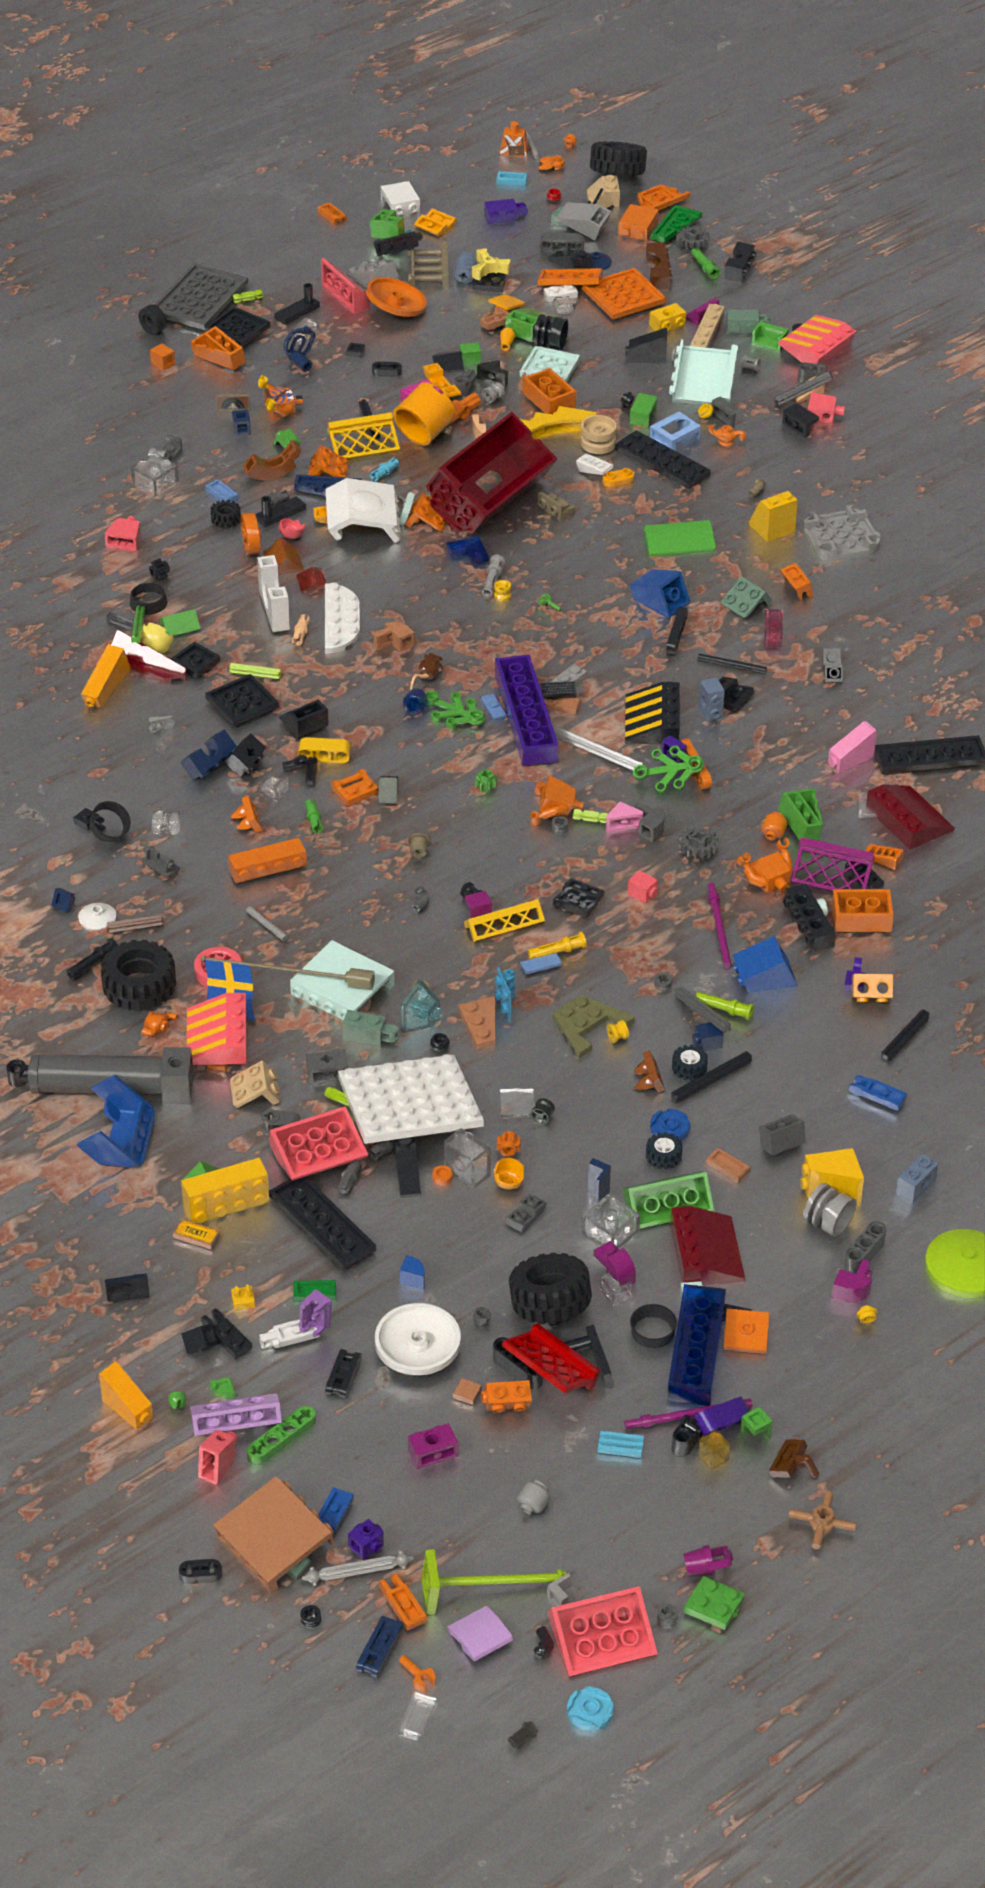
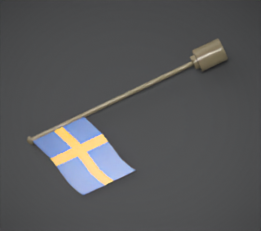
(236, 977)

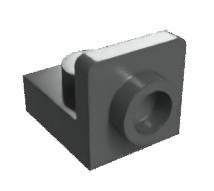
(173, 446)

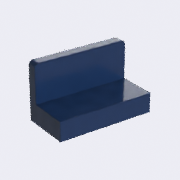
(599, 1179)

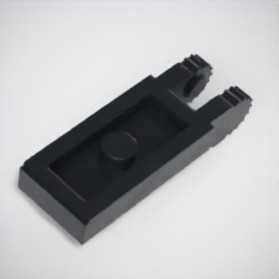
(228, 1335)

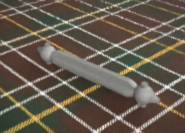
(357, 1568)

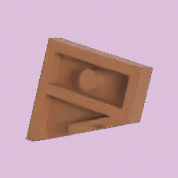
(495, 319)

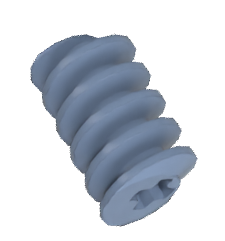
(463, 268)

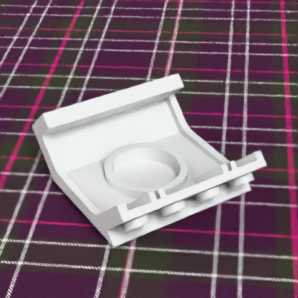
(362, 504)

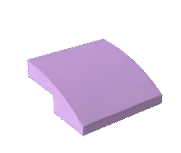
(480, 1633)

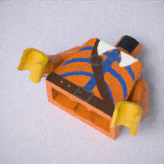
(279, 400)

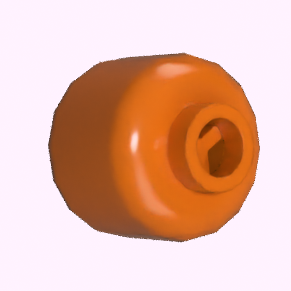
(774, 826)

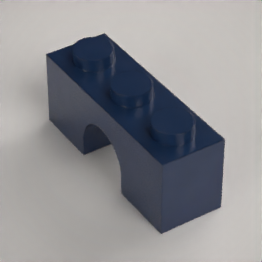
(219, 747)

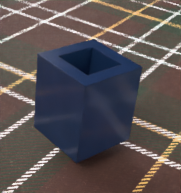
(707, 1037)

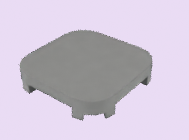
(841, 534)

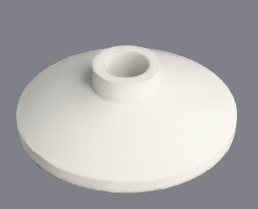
(96, 916)

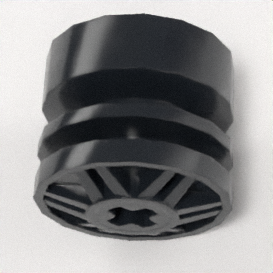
(551, 332)

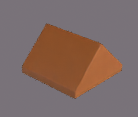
(286, 557)

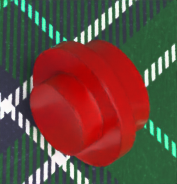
(554, 195)

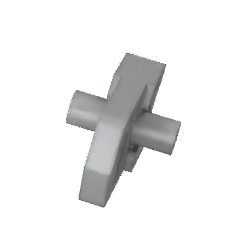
(160, 723)

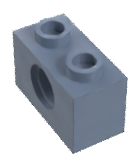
(711, 699)
(917, 1178)

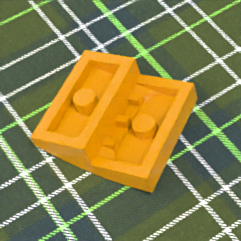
(435, 222)

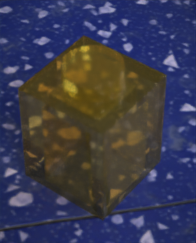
(714, 1450)

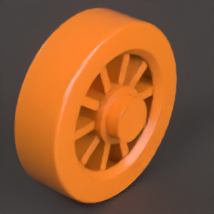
(250, 533)

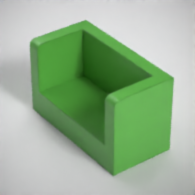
(768, 336)
(642, 408)

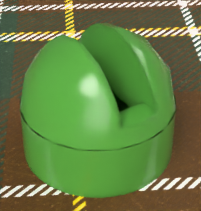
(177, 1399)

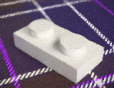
(560, 291)

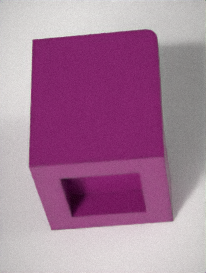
(478, 904)

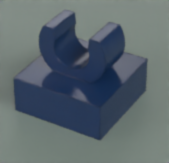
(63, 900)

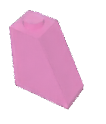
(853, 748)

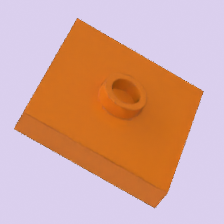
(746, 1331)

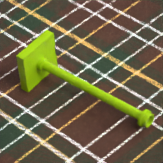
(432, 1581)

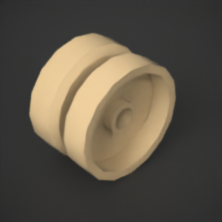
(598, 434)

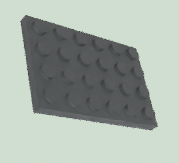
(200, 295)

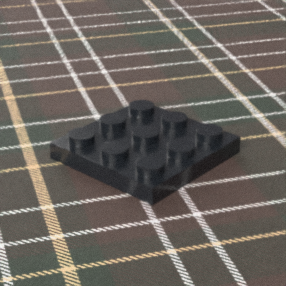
(240, 325)
(241, 700)

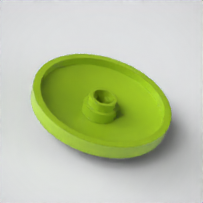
(958, 1262)

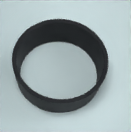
(150, 608)
(116, 808)
(653, 1310)

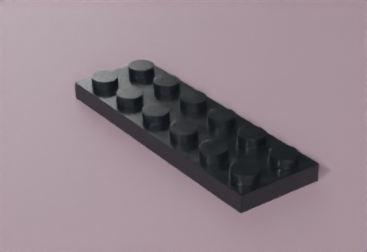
(662, 459)
(930, 754)
(322, 1221)

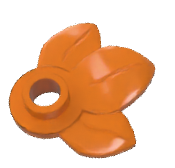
(555, 162)

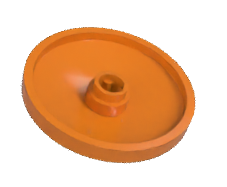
(396, 297)

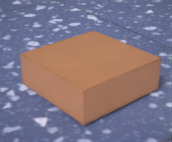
(467, 1391)

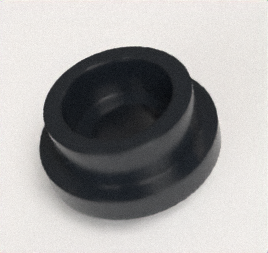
(627, 399)
(439, 1042)

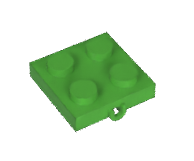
(714, 1603)

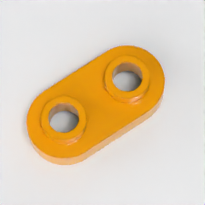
(618, 477)

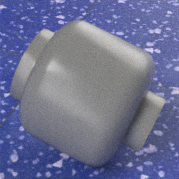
(533, 1497)

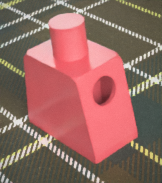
(825, 407)
(123, 534)
(216, 1455)

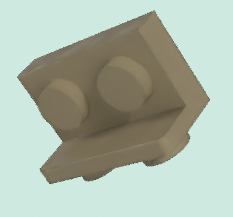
(555, 505)

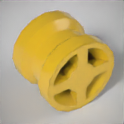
(502, 590)
(617, 1031)

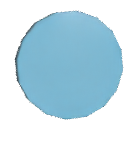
(590, 1708)

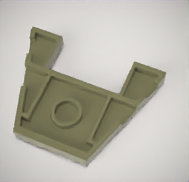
(583, 1016)

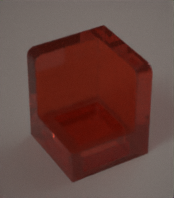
(311, 577)

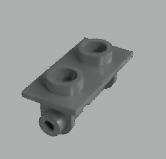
(159, 862)

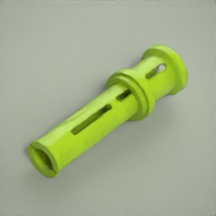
(733, 1007)

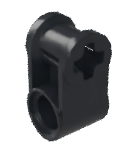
(685, 1436)

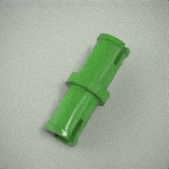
(314, 816)

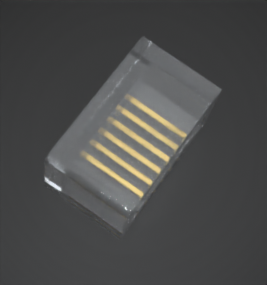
(310, 323)

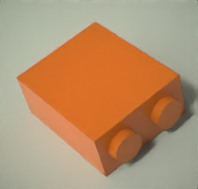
(638, 222)

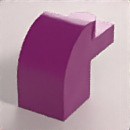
(617, 1263)
(851, 1286)

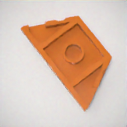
(661, 197)

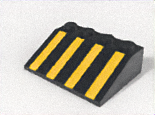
(653, 713)

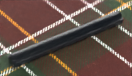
(711, 1076)

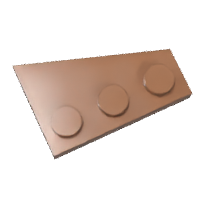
(480, 1021)

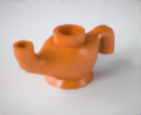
(727, 434)
(157, 1023)

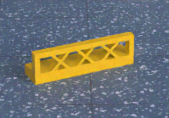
(501, 914)

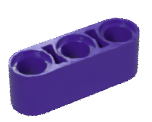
(721, 1415)

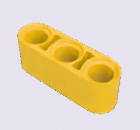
(325, 749)

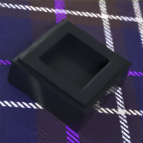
(355, 350)

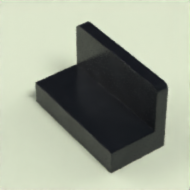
(799, 419)

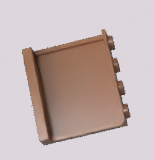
(272, 1532)

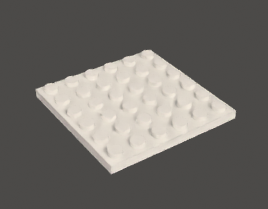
(410, 1098)

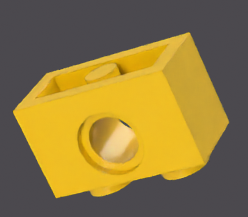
(667, 317)

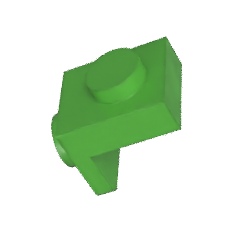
(285, 438)

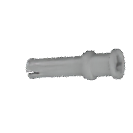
(494, 571)

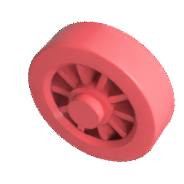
(214, 952)

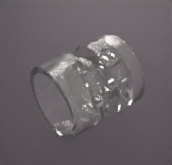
(166, 822)

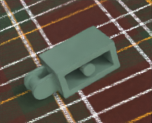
(744, 320)
(368, 1029)

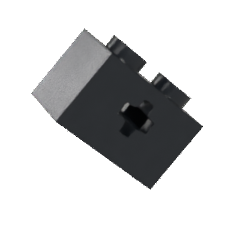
(245, 755)

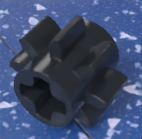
(159, 569)

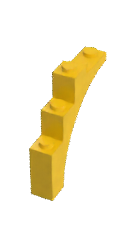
(561, 422)

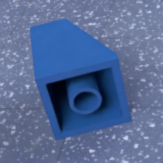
(661, 591)
(764, 967)

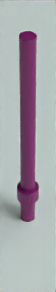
(714, 900)
(647, 1421)

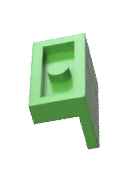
(180, 622)

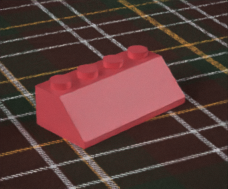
(343, 288)

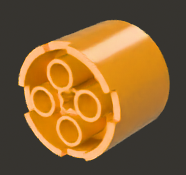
(424, 414)

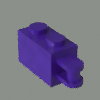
(504, 211)

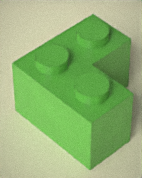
(386, 224)

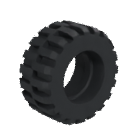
(618, 158)
(142, 991)
(550, 1288)

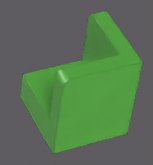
(470, 353)
(756, 1422)

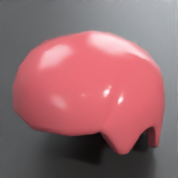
(291, 529)

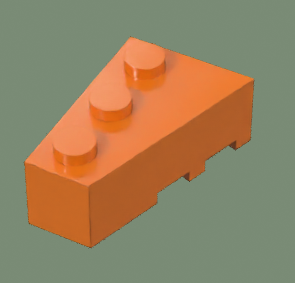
(218, 349)

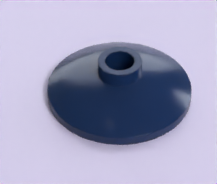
(600, 260)

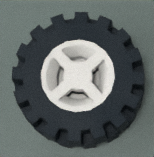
(689, 1062)
(664, 1150)

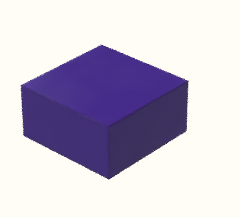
(670, 741)

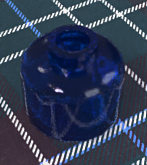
(415, 701)

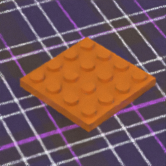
(624, 294)

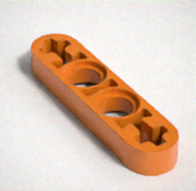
(703, 777)

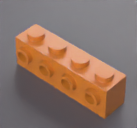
(267, 860)

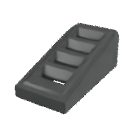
(723, 411)

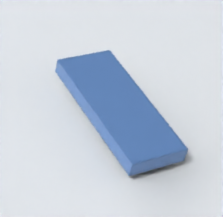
(493, 707)
(541, 963)

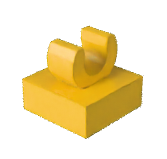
(243, 1297)

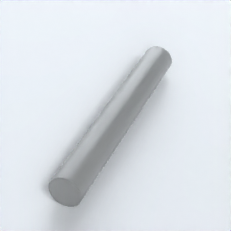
(532, 147)
(266, 923)

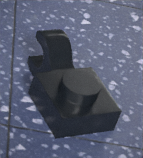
(83, 819)

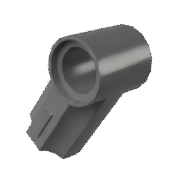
(465, 381)

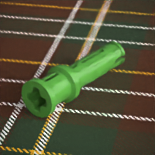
(708, 266)

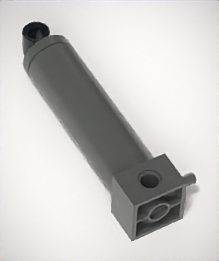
(164, 1074)

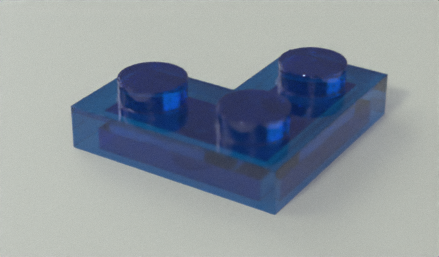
(471, 546)

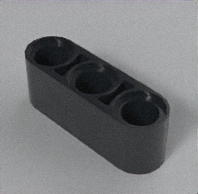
(515, 1366)

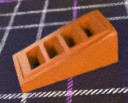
(888, 857)

